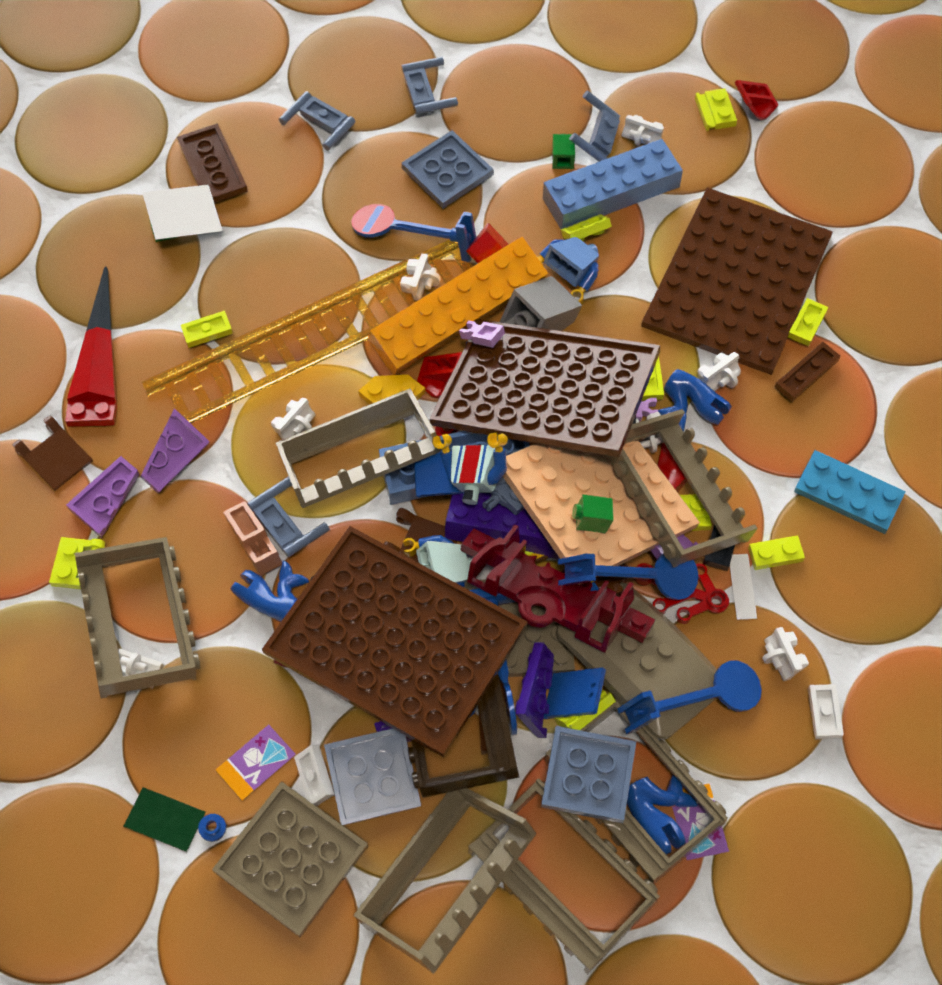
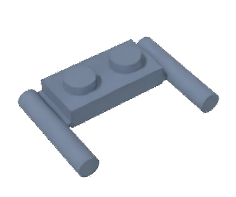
(420, 89)
(322, 115)
(603, 132)
(279, 524)

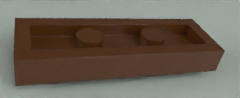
(807, 371)

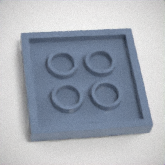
(447, 169)
(589, 774)
(371, 776)

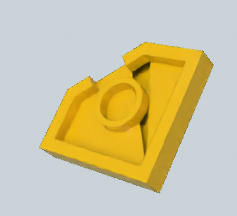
(385, 386)

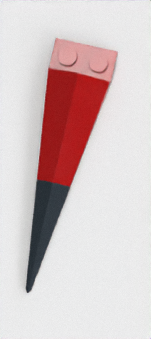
(93, 388)

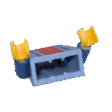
(573, 262)

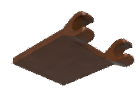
(56, 457)
(419, 528)

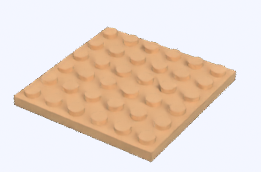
(555, 478)

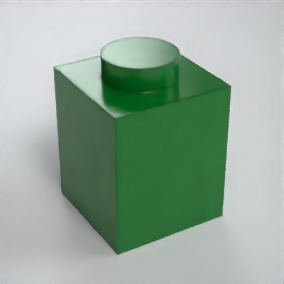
(563, 152)
(593, 513)

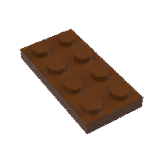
(212, 162)

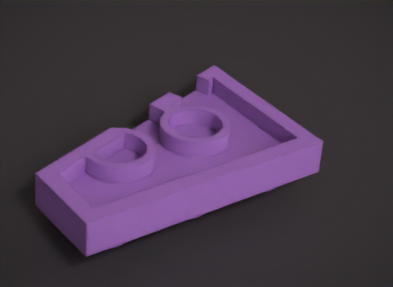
(173, 452)
(104, 495)

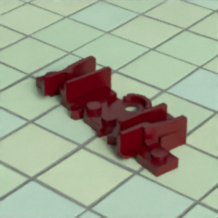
(533, 585)

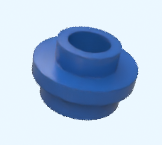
(215, 835)

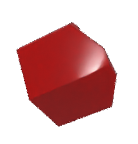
(757, 98)
(486, 244)
(436, 372)

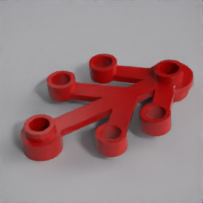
(704, 596)

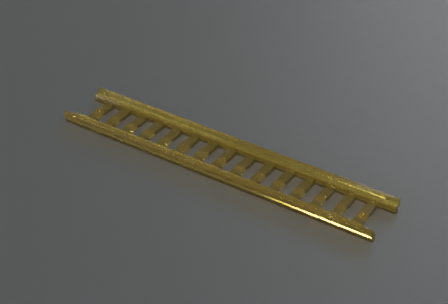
(293, 322)

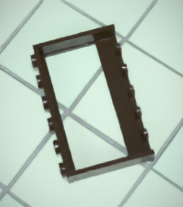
(499, 750)

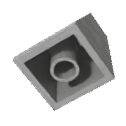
(542, 305)

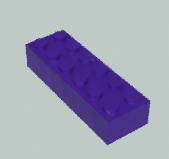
(495, 523)

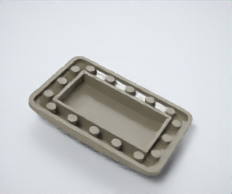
(662, 663)

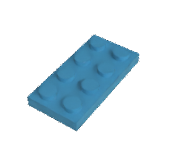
(849, 491)

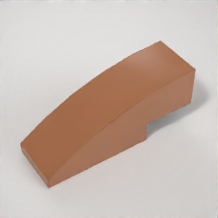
(253, 538)

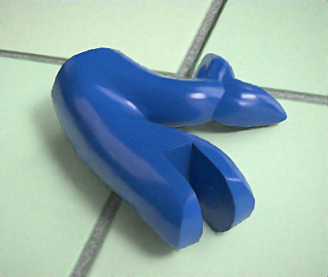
(706, 400)
(261, 597)
(657, 824)

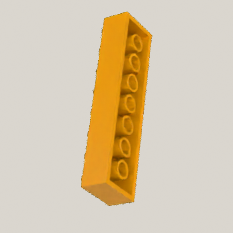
(446, 310)

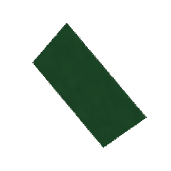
(164, 819)

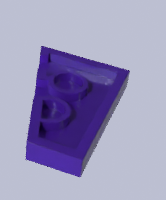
(533, 700)

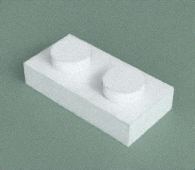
(825, 711)
(314, 775)

